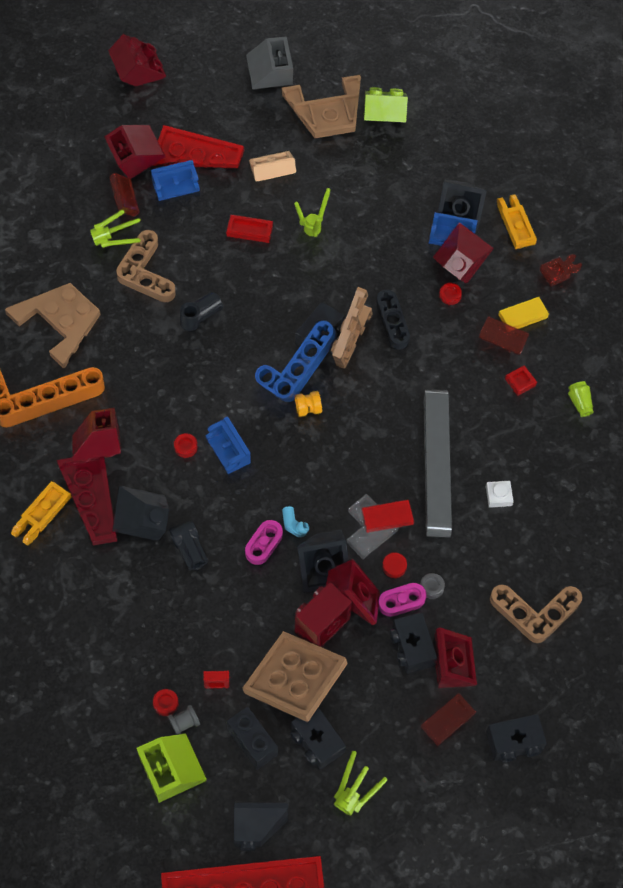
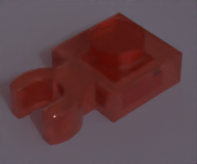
(559, 271)

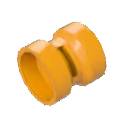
(308, 403)

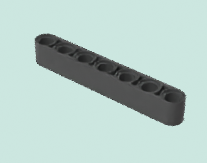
(437, 464)

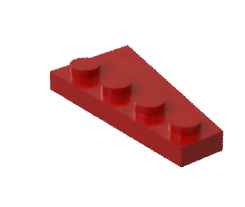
(203, 150)

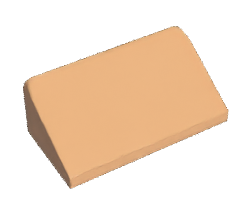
(273, 166)

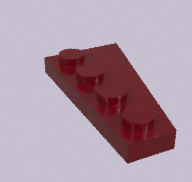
(91, 495)

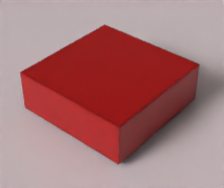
(520, 380)
(216, 679)

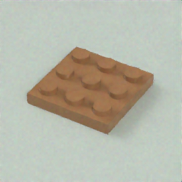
(295, 676)

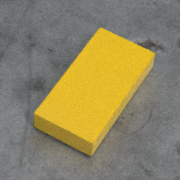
(524, 313)

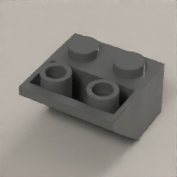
(270, 64)

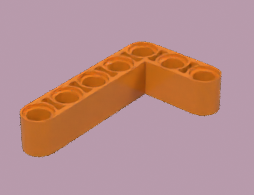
(56, 388)

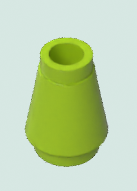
(581, 398)

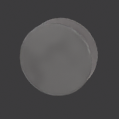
(433, 585)

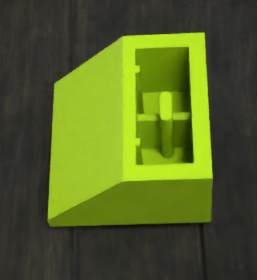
(385, 105)
(170, 765)

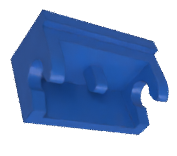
(175, 180)
(445, 224)
(228, 445)

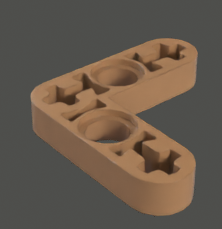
(138, 272)
(533, 618)

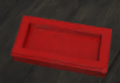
(249, 228)
(387, 516)

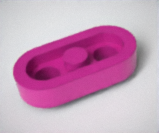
(263, 543)
(400, 598)

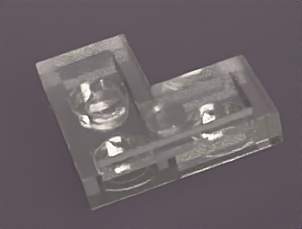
(363, 542)

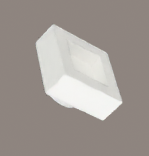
(499, 494)

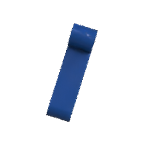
(300, 358)

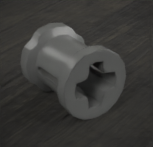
(184, 720)

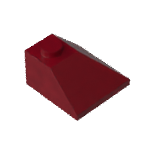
(463, 253)
(358, 588)

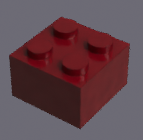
(322, 615)

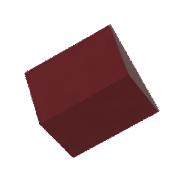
(454, 659)

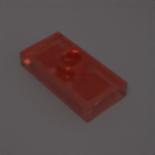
(124, 194)
(503, 335)
(448, 719)

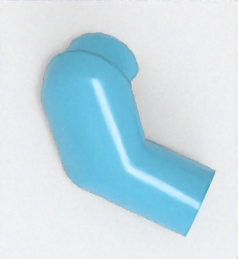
(296, 528)

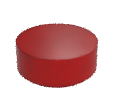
(450, 293)
(185, 445)
(394, 565)
(165, 702)

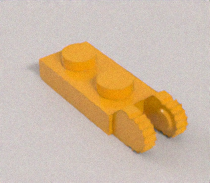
(516, 222)
(41, 512)

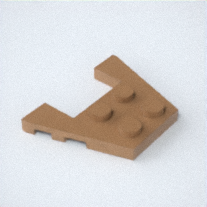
(327, 115)
(65, 311)
(351, 328)

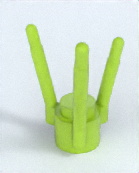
(312, 222)
(102, 234)
(348, 800)

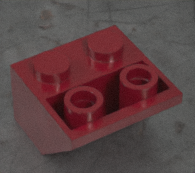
(136, 61)
(134, 148)
(97, 436)

